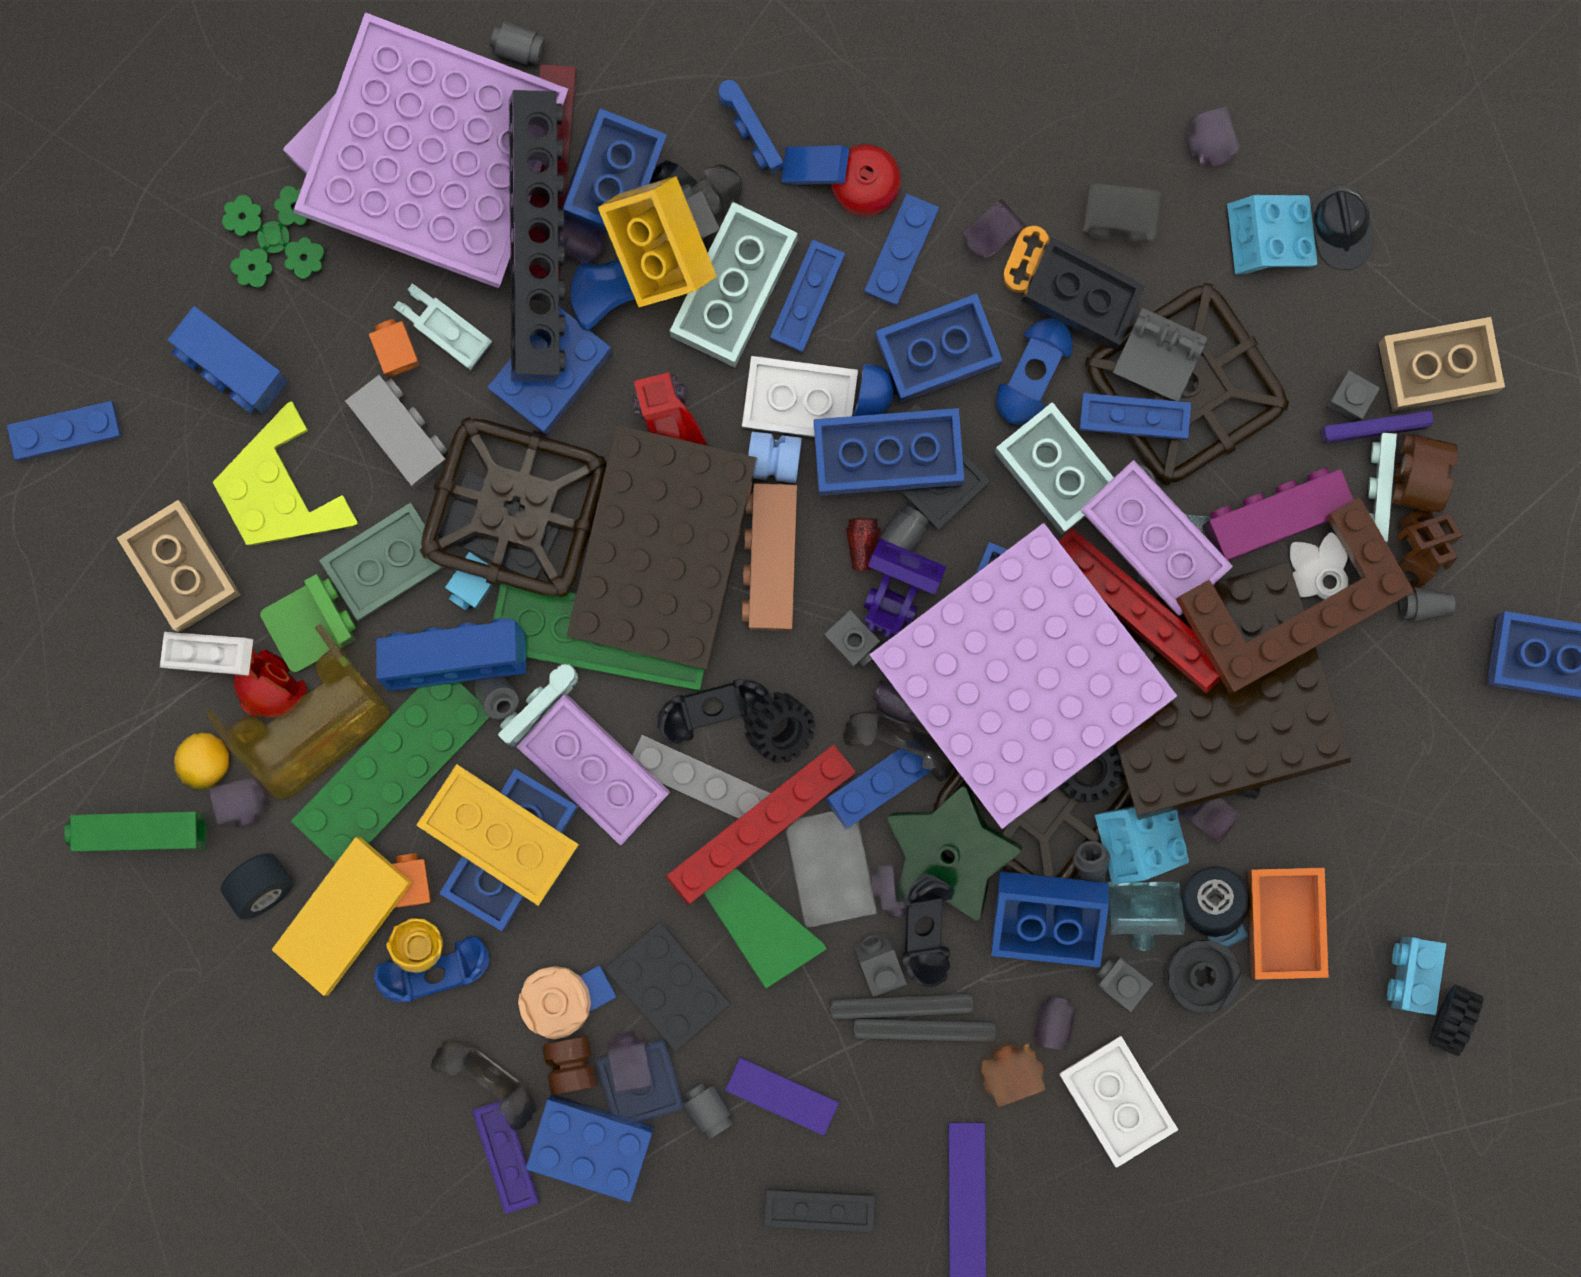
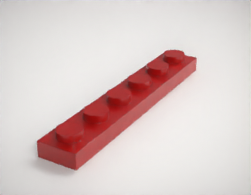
(1142, 612)
(760, 825)

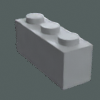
(398, 430)

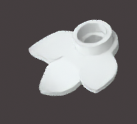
(1315, 563)

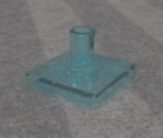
(1145, 911)

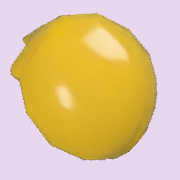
(201, 761)
(415, 945)

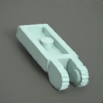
(446, 329)
(539, 703)

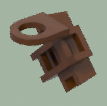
(1429, 555)

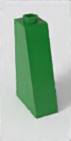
(137, 832)
(762, 929)

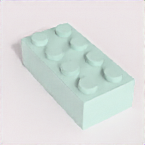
(748, 263)

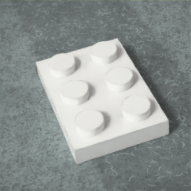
(792, 394)
(1118, 1101)

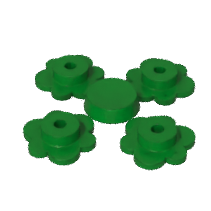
(272, 238)

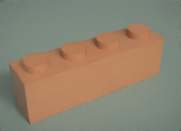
(771, 557)

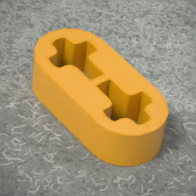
(1017, 256)

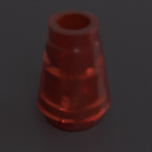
(862, 541)

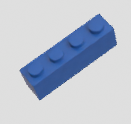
(451, 655)

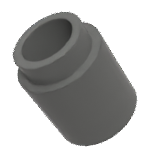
(517, 43)
(905, 528)
(496, 697)
(707, 1110)

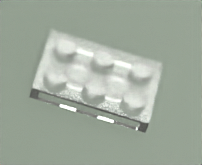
(830, 869)

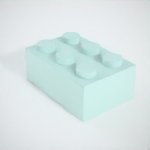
(1054, 467)

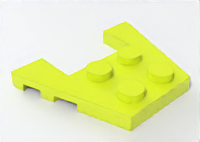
(265, 497)

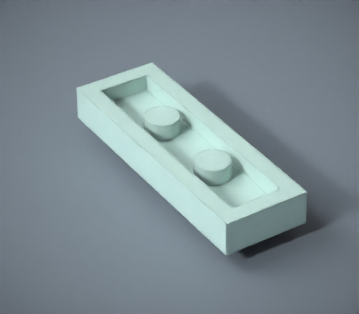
(1381, 487)

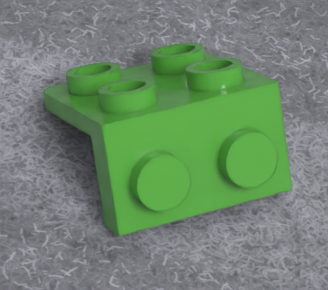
(294, 620)

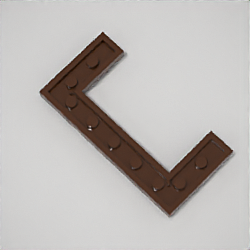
(1244, 662)

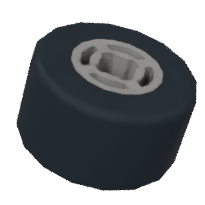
(256, 886)
(1215, 915)

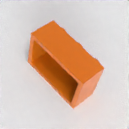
(1287, 923)

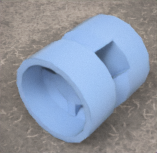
(775, 456)

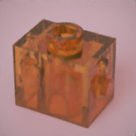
(1012, 1074)

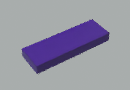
(1376, 427)
(782, 1096)
(505, 1158)

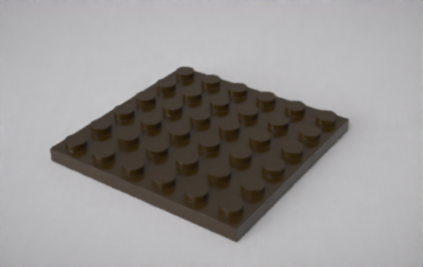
(1240, 740)

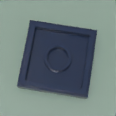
(649, 1101)

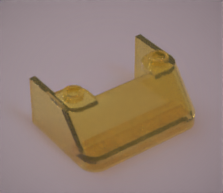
(313, 733)

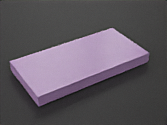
(1154, 535)
(593, 769)

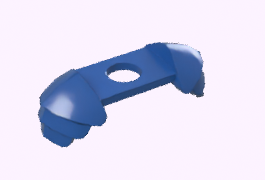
(1022, 396)
(460, 969)

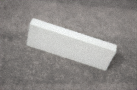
(206, 653)

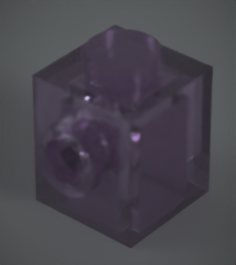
(1212, 136)
(238, 802)

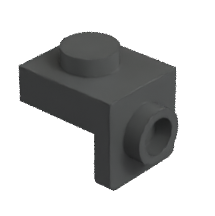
(879, 964)

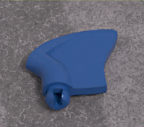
(597, 291)

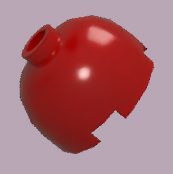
(880, 185)
(268, 687)

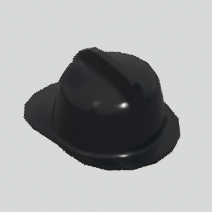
(1342, 227)

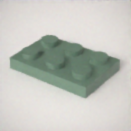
(380, 563)

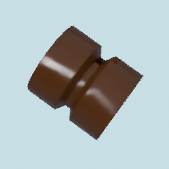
(569, 1065)

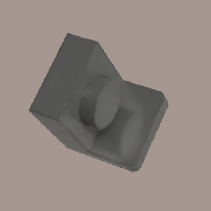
(1123, 982)

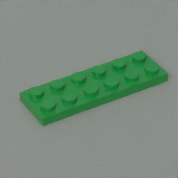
(546, 629)
(391, 767)

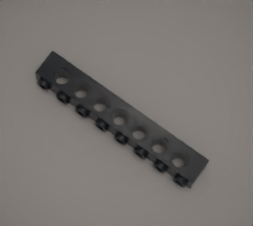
(527, 362)

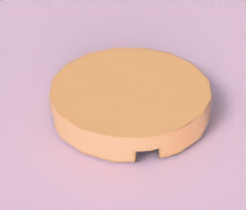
(554, 1002)

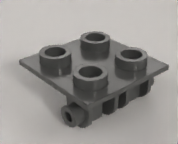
(1160, 355)

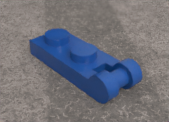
(750, 126)

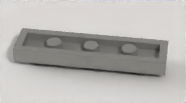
(697, 778)

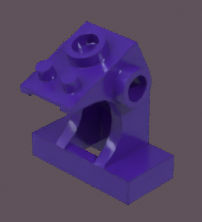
(887, 608)

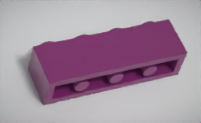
(1278, 516)

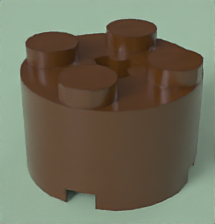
(1424, 474)

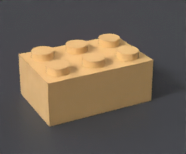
(1441, 364)
(178, 566)

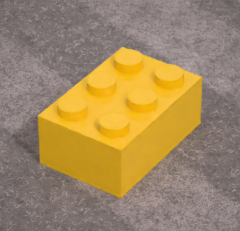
(657, 241)

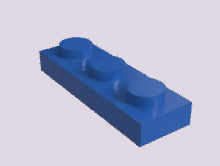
(901, 250)
(807, 296)
(1135, 416)
(64, 431)
(876, 786)

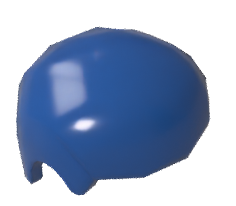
(875, 391)

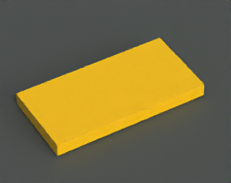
(497, 835)
(342, 916)

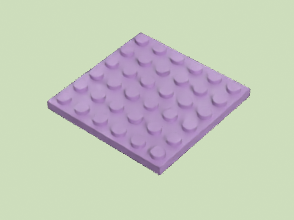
(420, 151)
(1023, 675)

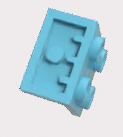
(1271, 232)
(1141, 846)
(1417, 975)

